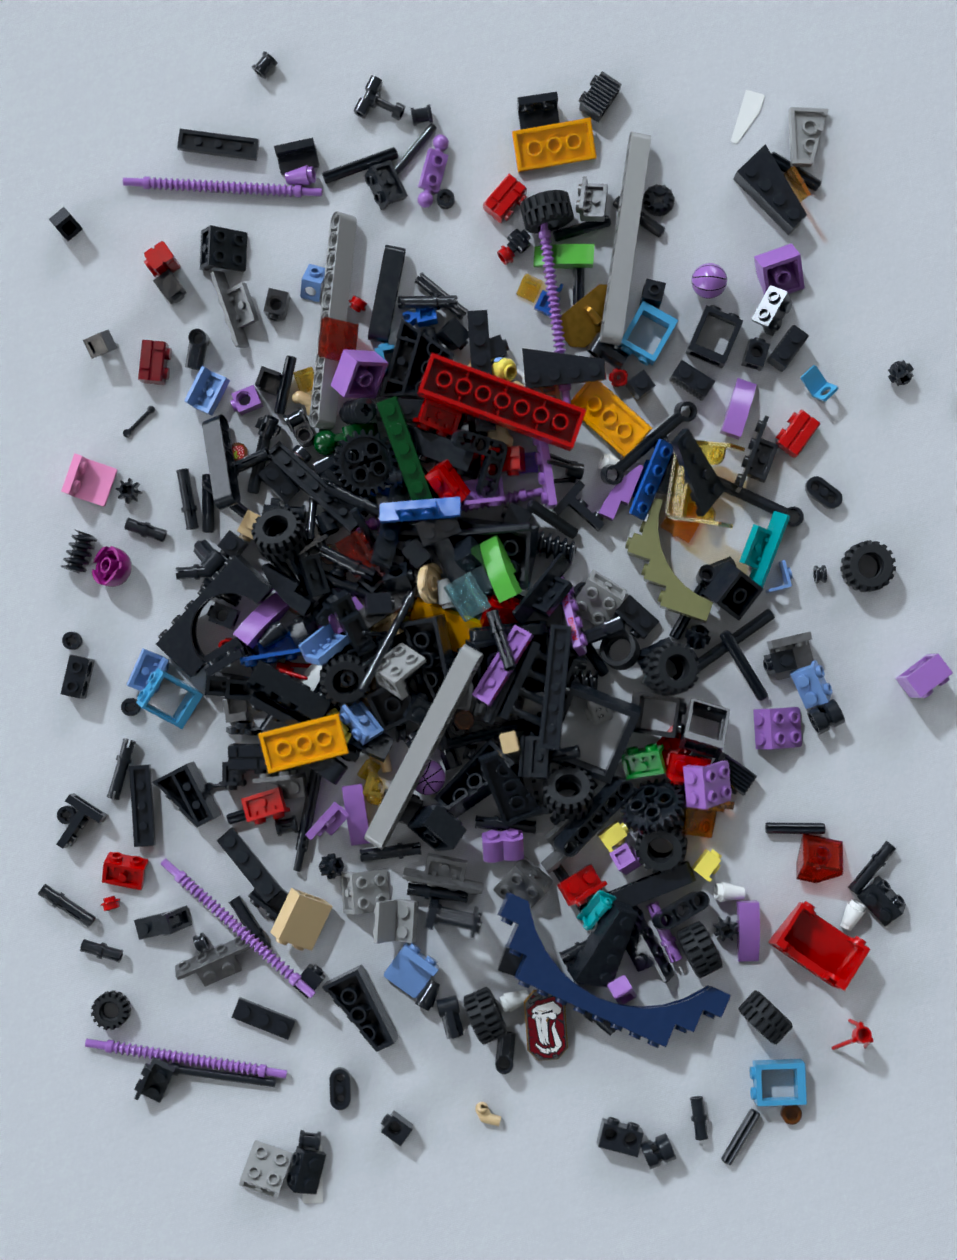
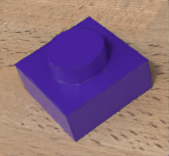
(530, 463)

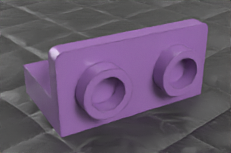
(329, 821)

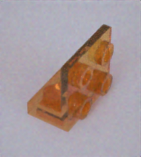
(702, 821)

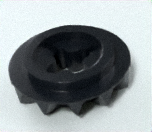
(658, 209)

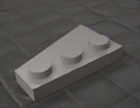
(804, 134)

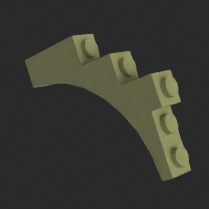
(677, 596)

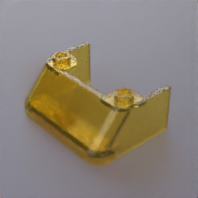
(678, 502)

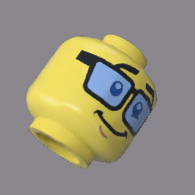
(503, 368)

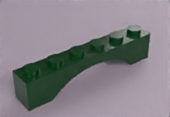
(404, 449)

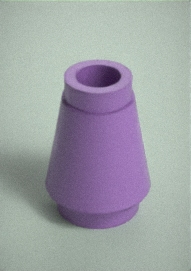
(301, 176)

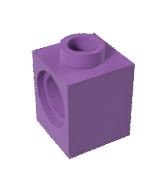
(255, 401)
(625, 858)

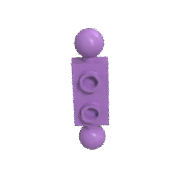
(433, 171)

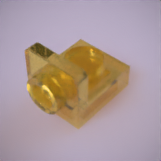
(373, 788)

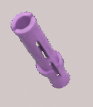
(667, 939)

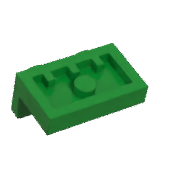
(643, 761)

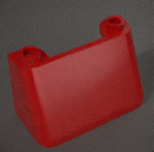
(819, 946)

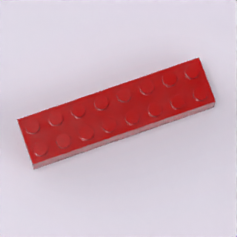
(501, 402)

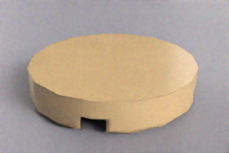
(427, 582)

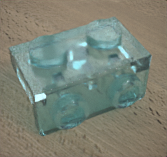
(467, 596)

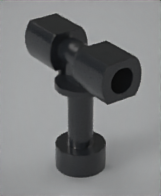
(372, 99)

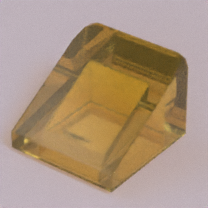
(529, 287)
(304, 379)
(369, 765)

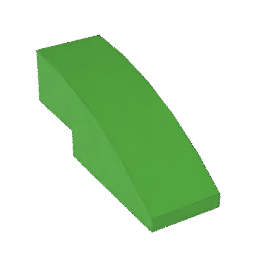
(567, 256)
(499, 569)

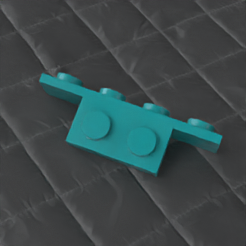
(763, 546)

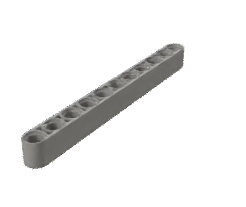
(625, 238)
(335, 306)
(423, 746)

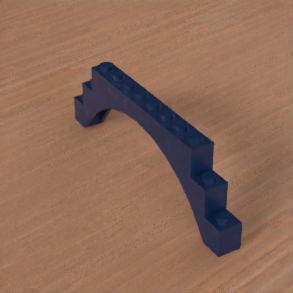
(650, 1022)

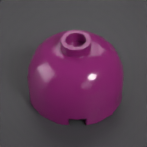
(112, 566)

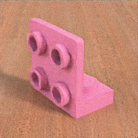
(89, 480)

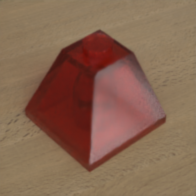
(819, 859)

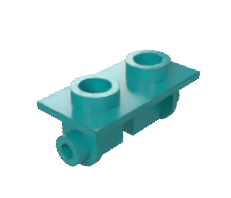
(595, 909)

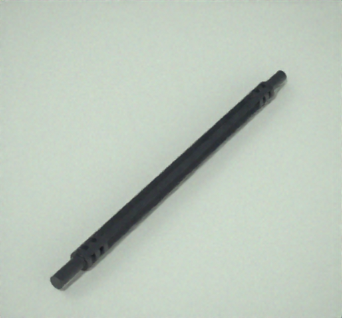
(310, 801)

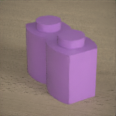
(502, 845)

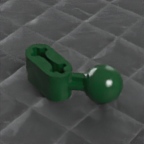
(326, 440)

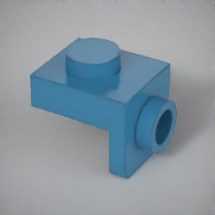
(384, 349)

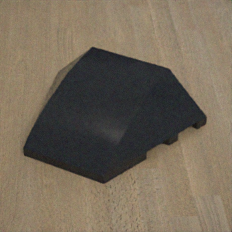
(410, 361)

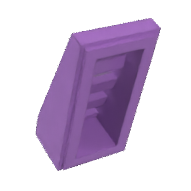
(622, 990)

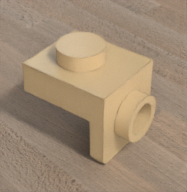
(246, 525)

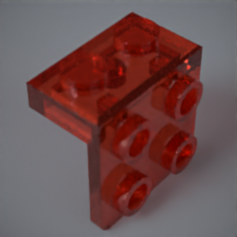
(335, 337)
(355, 548)

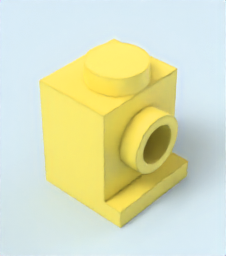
(613, 835)
(707, 864)

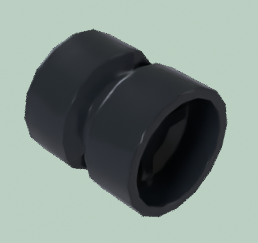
(827, 716)
(663, 1145)

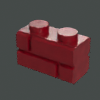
(154, 362)

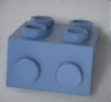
(411, 969)

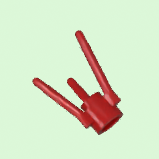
(286, 668)
(859, 1035)

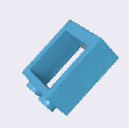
(657, 316)
(185, 708)
(799, 1082)

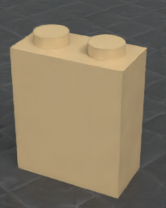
(301, 920)

